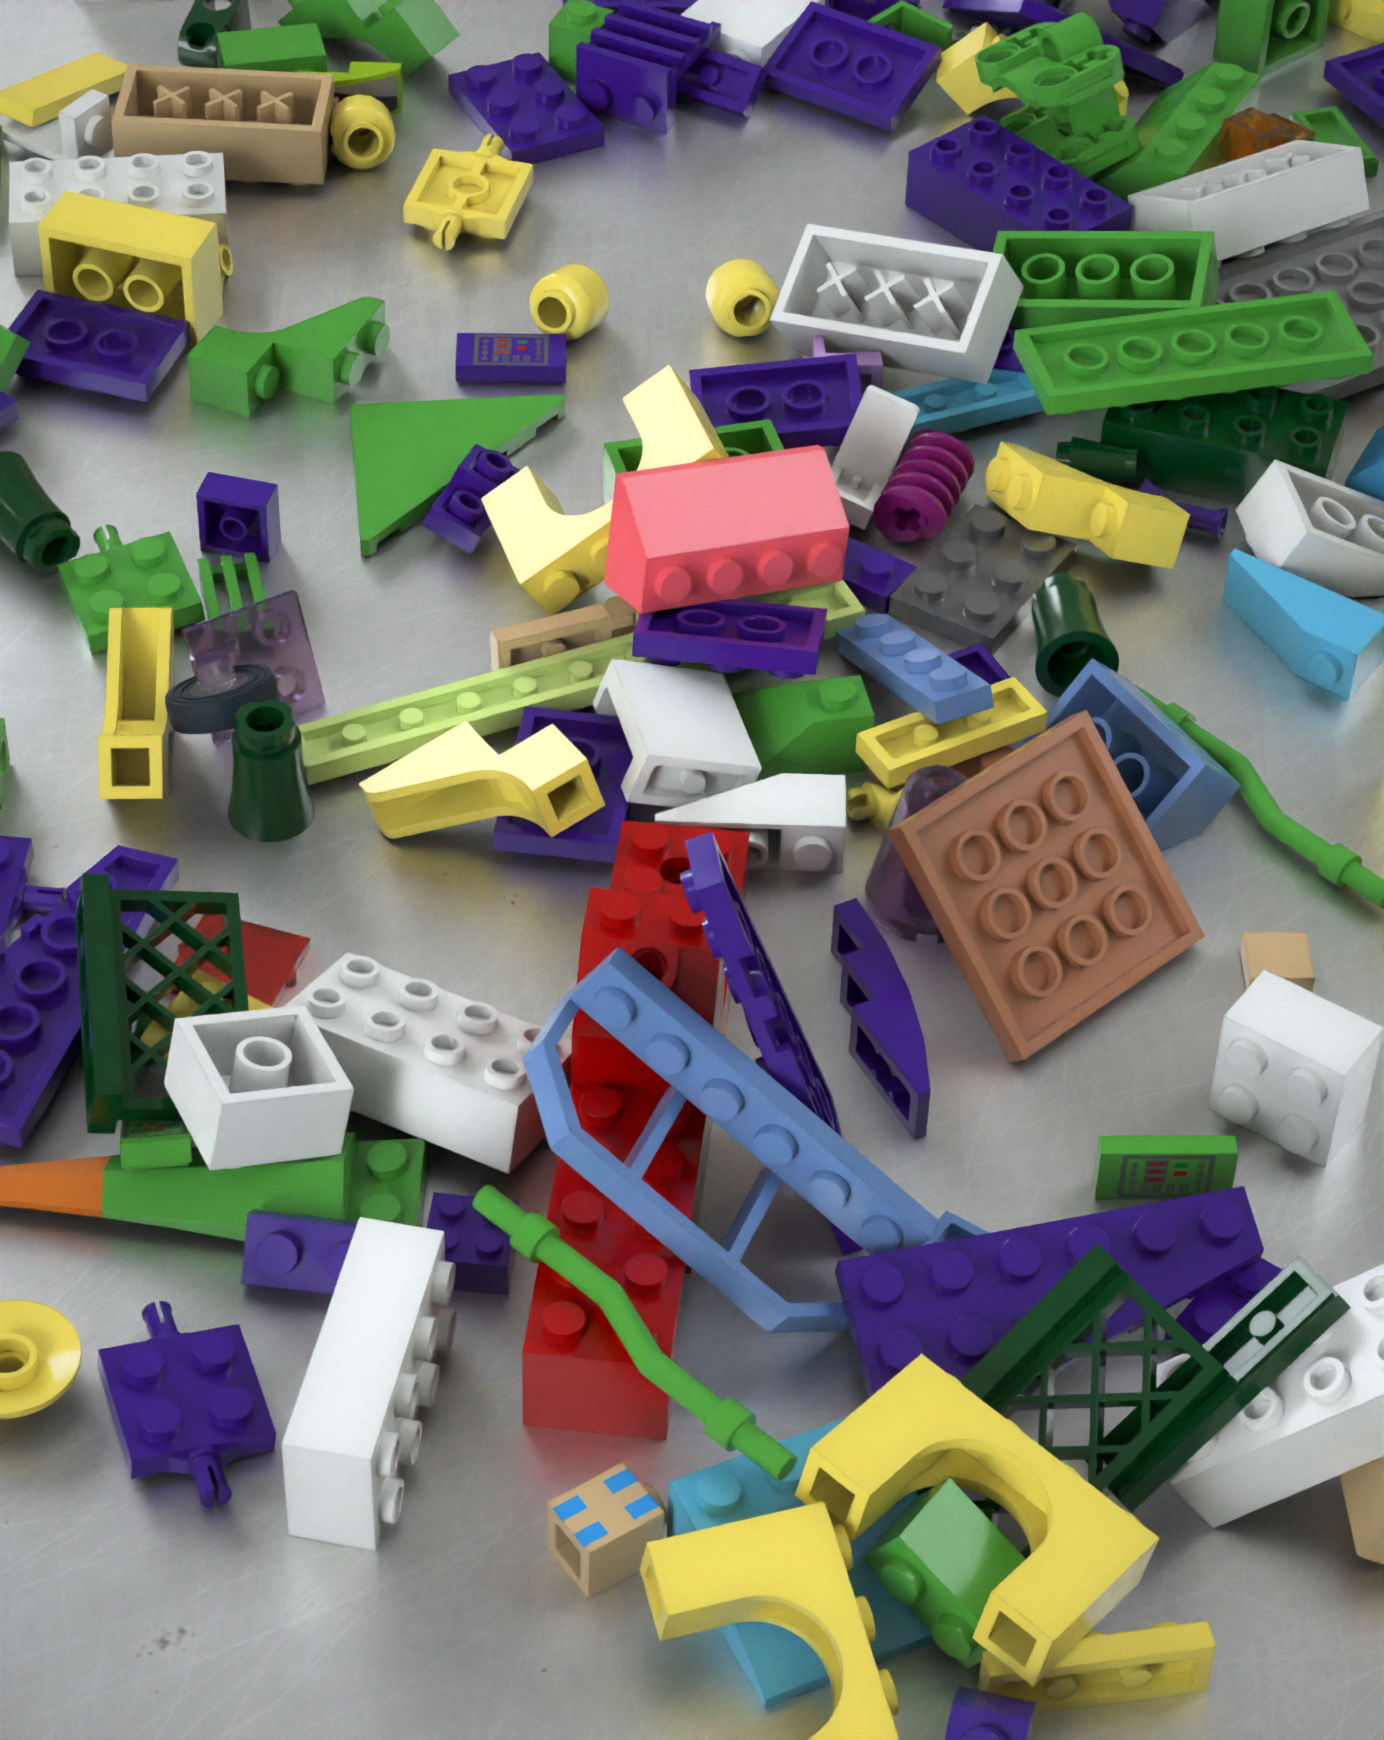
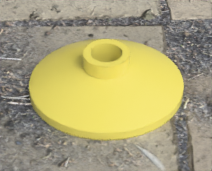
(39, 1353)

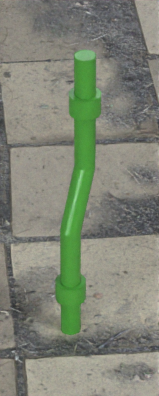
(1334, 862)
(724, 1420)

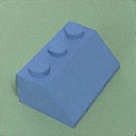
(1162, 766)

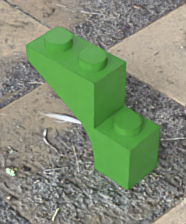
(400, 29)
(308, 358)

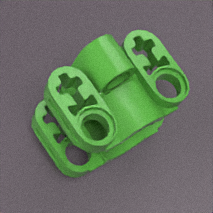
(1067, 92)

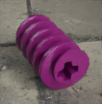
(923, 487)

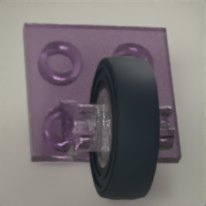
(245, 658)

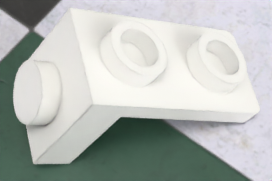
(78, 131)
(871, 451)

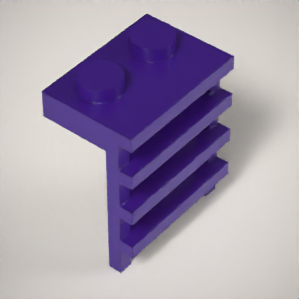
(635, 63)

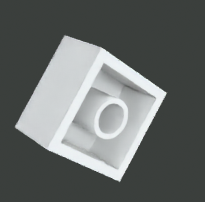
(1294, 1068)
(258, 1087)

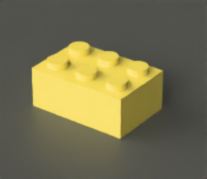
(133, 259)

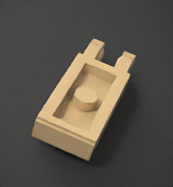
(561, 632)

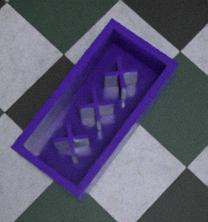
(995, 181)

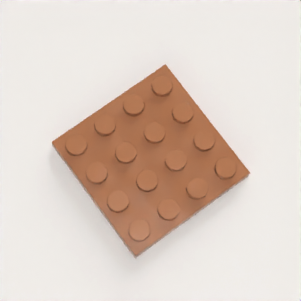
(1046, 885)

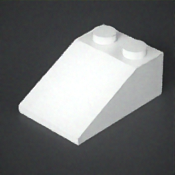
(1316, 530)

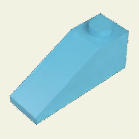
(1306, 625)

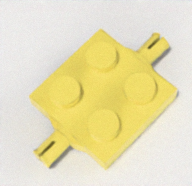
(468, 193)

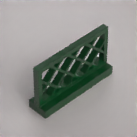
(105, 989)
(1057, 1331)

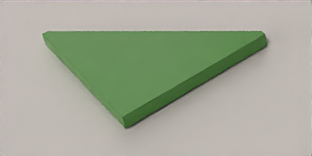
(414, 447)

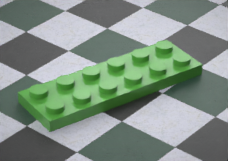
(1191, 352)

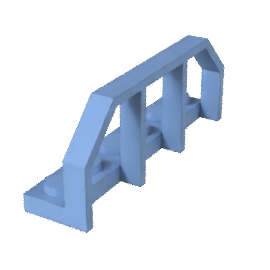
(749, 1108)

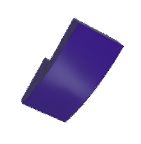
(459, 511)

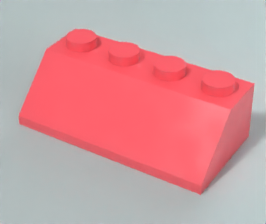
(725, 529)

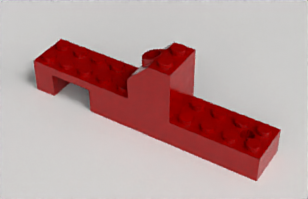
(571, 1356)

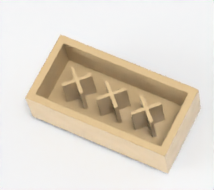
(262, 121)

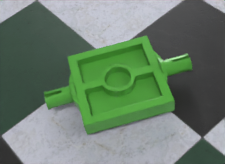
(128, 576)

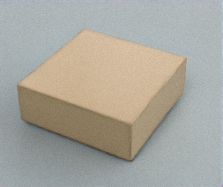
(1279, 953)

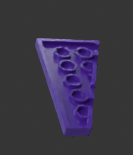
(756, 986)
(42, 992)
(970, 1291)

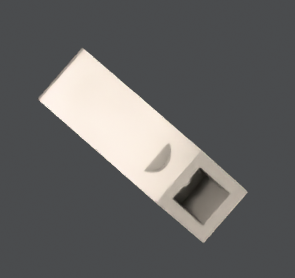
(791, 820)

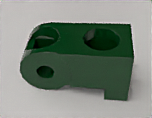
(199, 31)

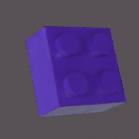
(238, 516)
(474, 1244)

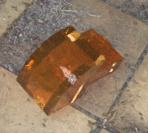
(1257, 131)

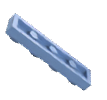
(913, 668)

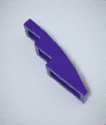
(884, 1022)

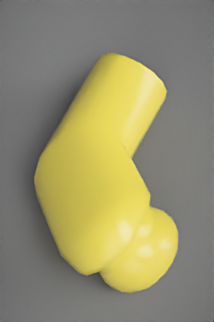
(872, 802)

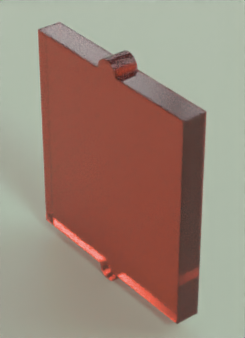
(269, 958)

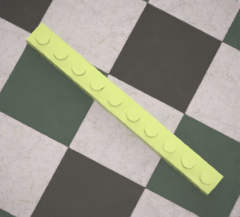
(498, 698)

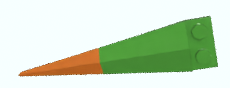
(366, 1180)

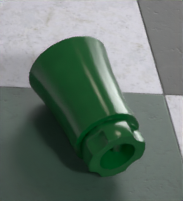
(30, 519)
(1067, 633)
(269, 776)

